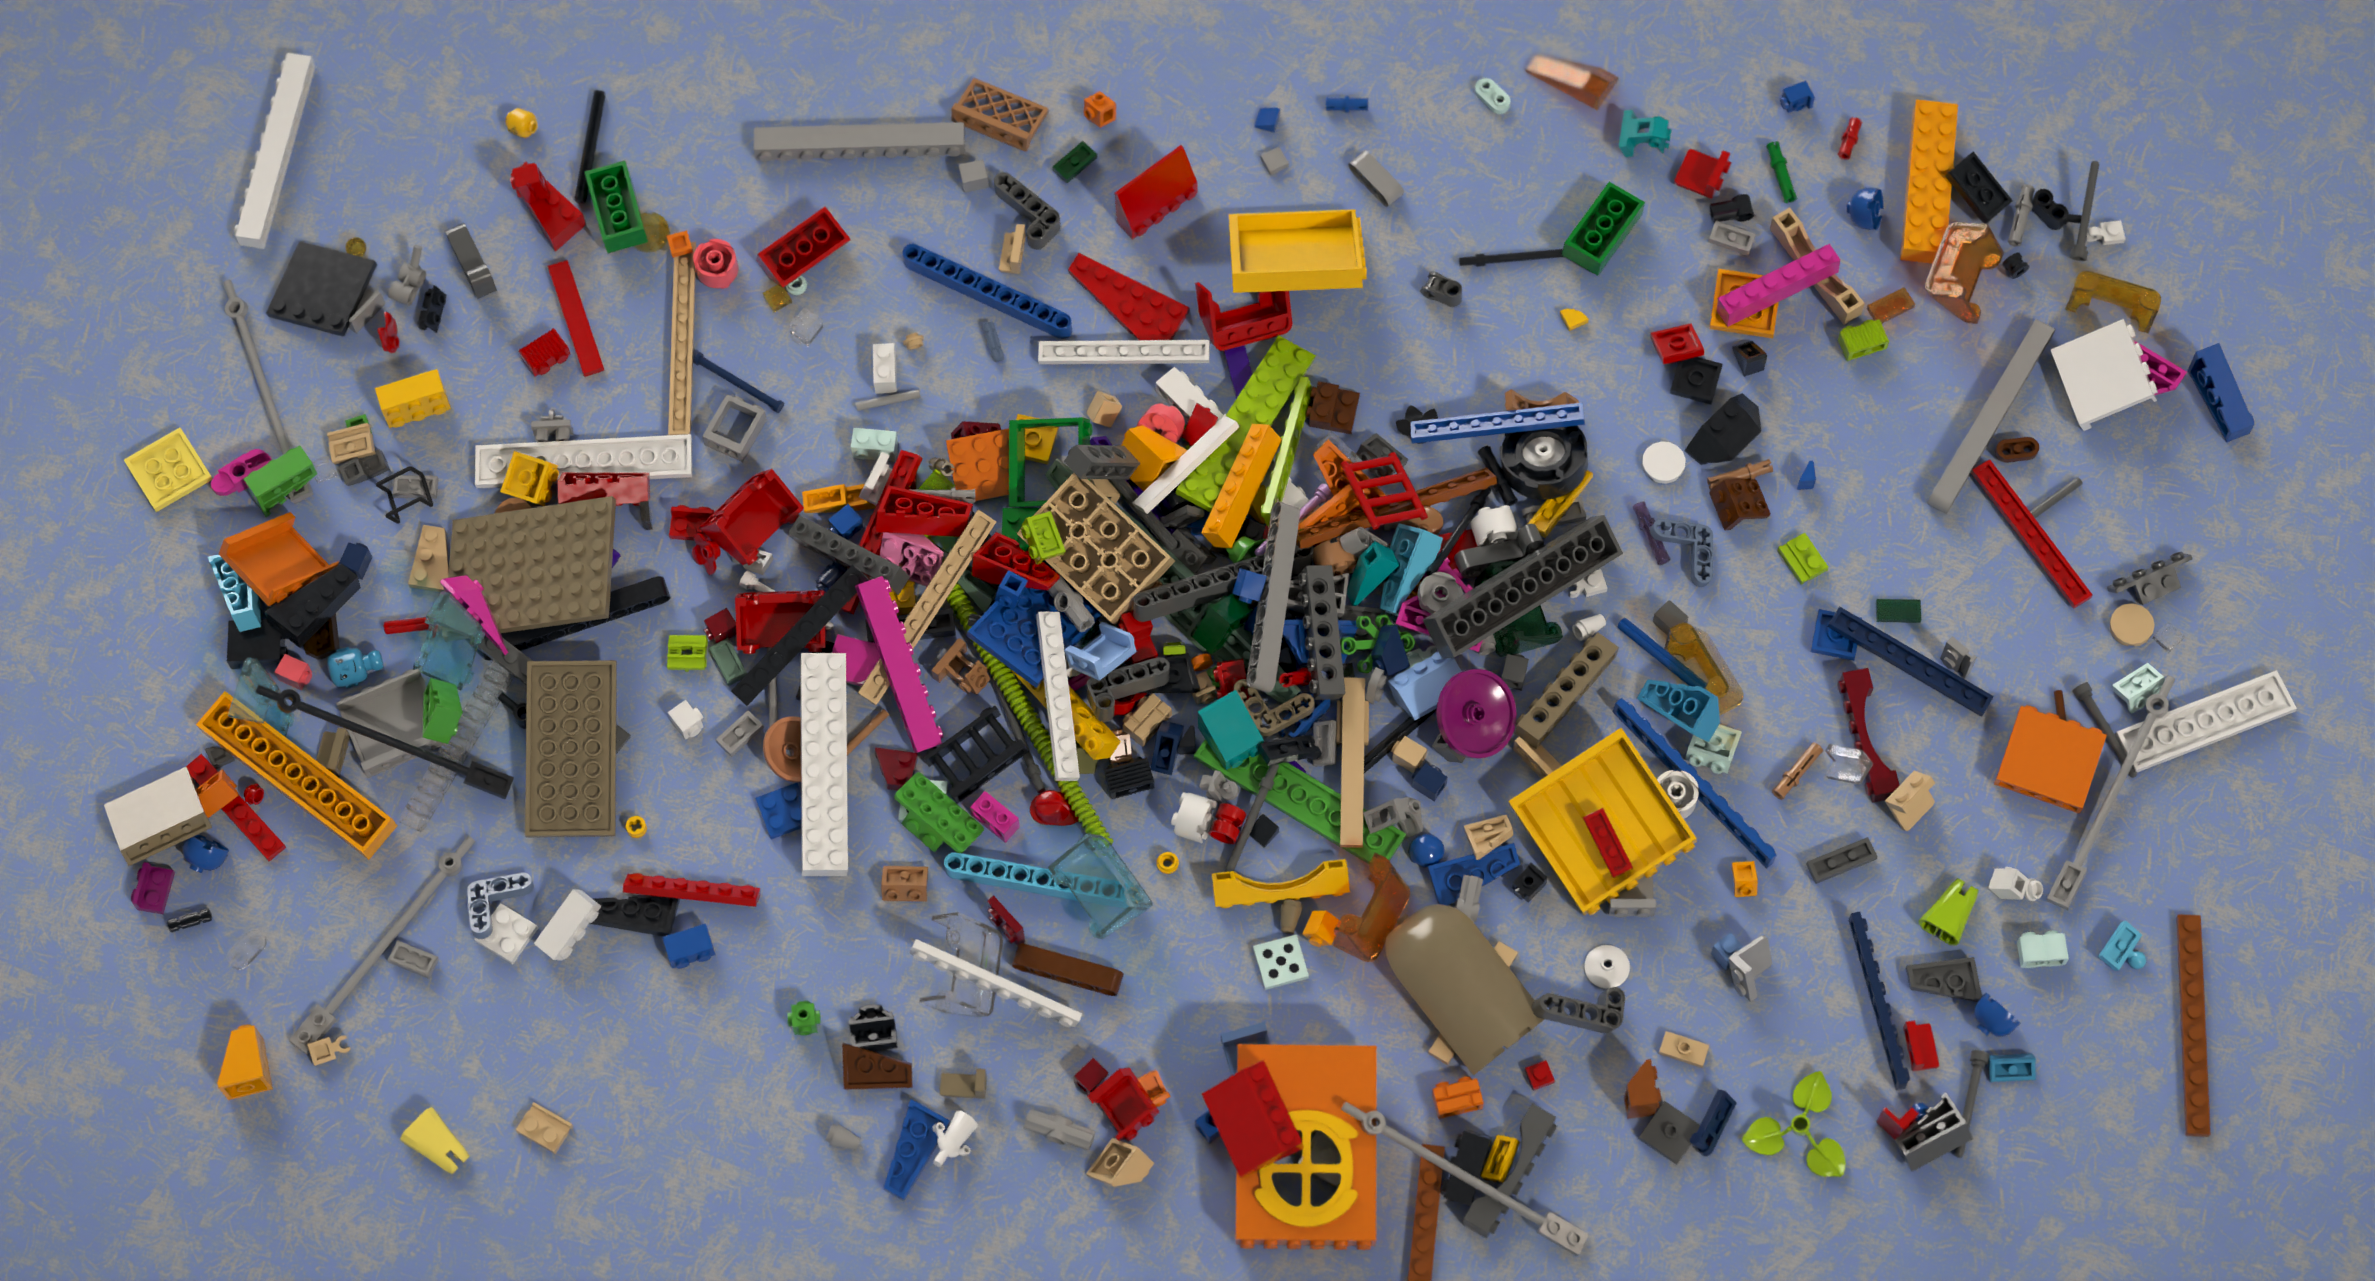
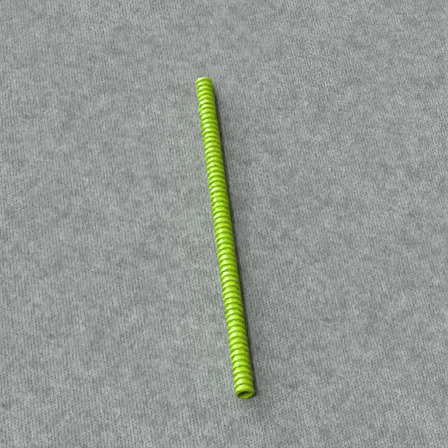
(1028, 718)

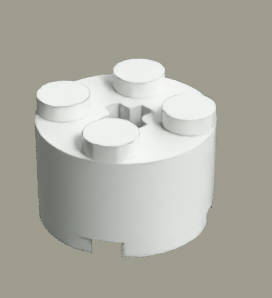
(1494, 526)
(1685, 786)
(1194, 817)

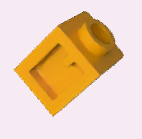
(1744, 879)

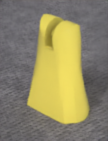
(434, 1140)

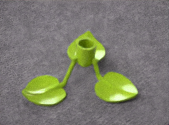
(1766, 1139)

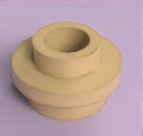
(913, 341)

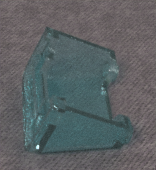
(450, 642)
(1101, 884)

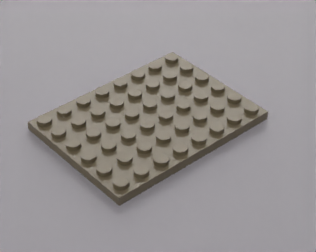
(539, 562)

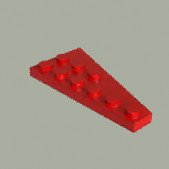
(1134, 305)

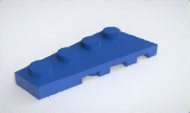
(1448, 875)
(913, 1148)

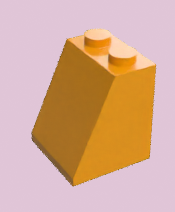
(1152, 452)
(245, 1064)

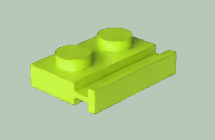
(1803, 558)

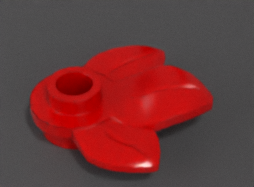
(388, 334)
(706, 553)

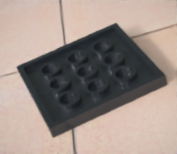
(321, 288)

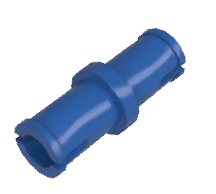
(1346, 104)

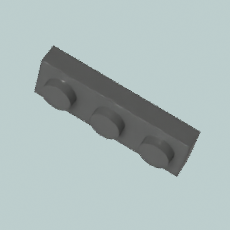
(1841, 860)

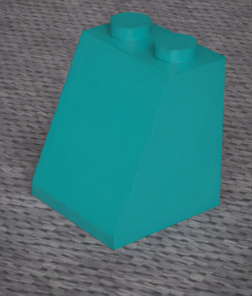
(1230, 730)

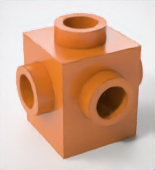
(1099, 109)

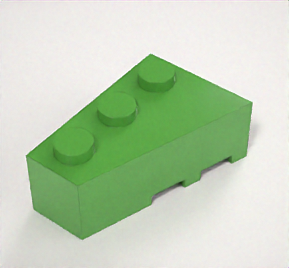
(279, 478)
(440, 711)

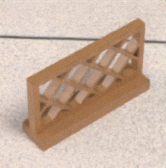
(992, 125)

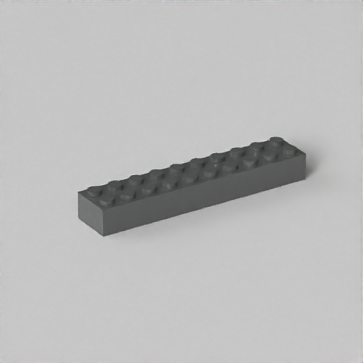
(1522, 587)

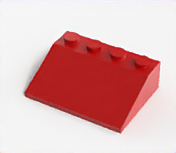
(1155, 193)
(1252, 1119)

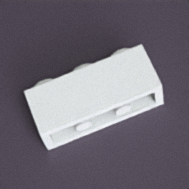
(568, 925)

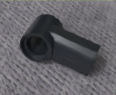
(1737, 208)

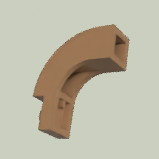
(1516, 402)

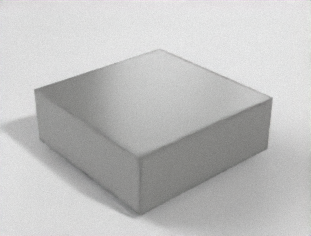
(1274, 160)

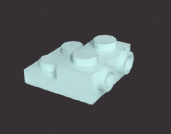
(1717, 752)

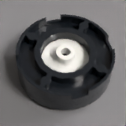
(1544, 461)

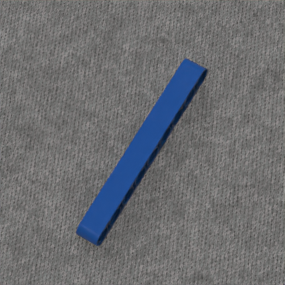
(991, 299)

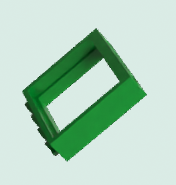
(1017, 453)

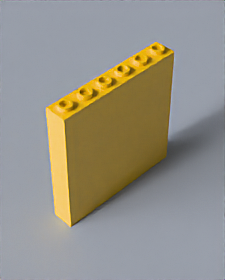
(1296, 251)

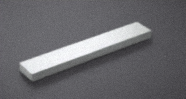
(1185, 464)

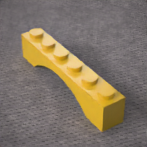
(1326, 879)

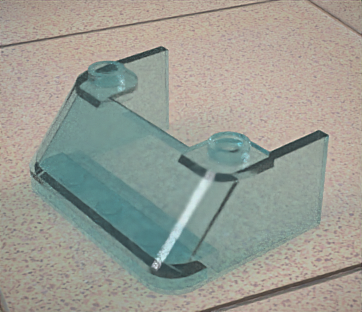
(255, 707)

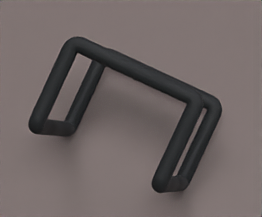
(396, 519)

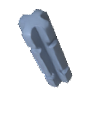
(993, 341)

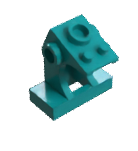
(1656, 137)

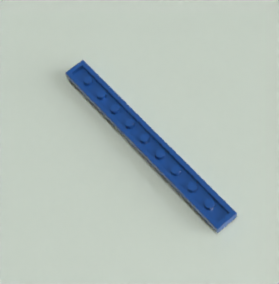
(1709, 798)

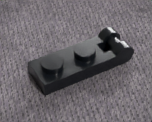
(1289, 750)

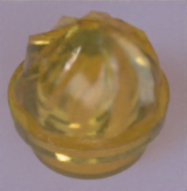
(355, 246)

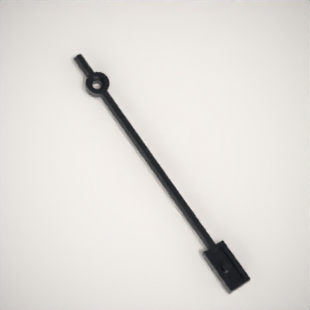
(476, 775)

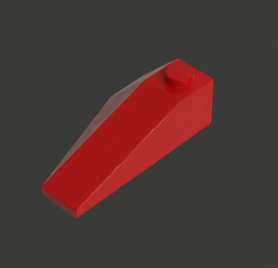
(1004, 554)

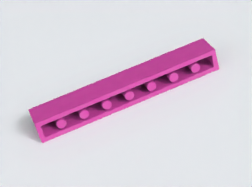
(898, 664)

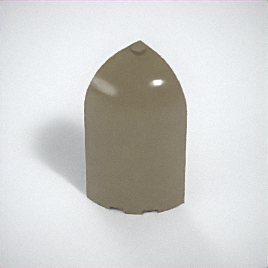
(1460, 983)

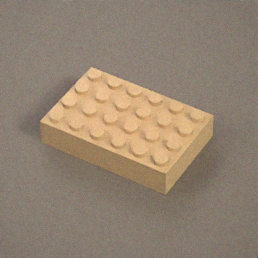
(1105, 550)

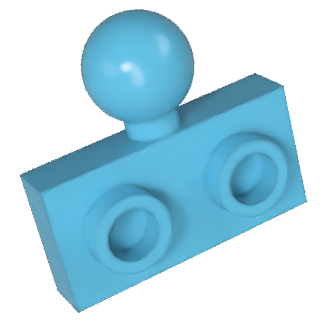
(2121, 947)

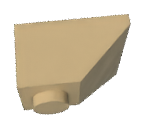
(1120, 1164)

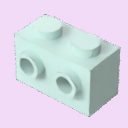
(871, 442)

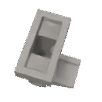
(1402, 811)

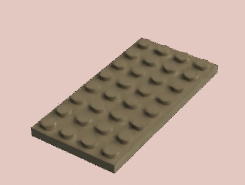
(571, 749)

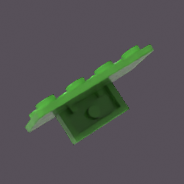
(935, 816)

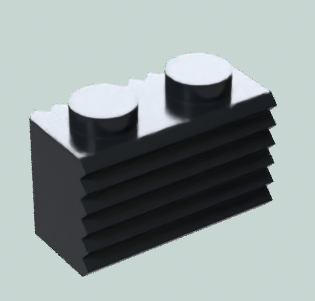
(1129, 777)

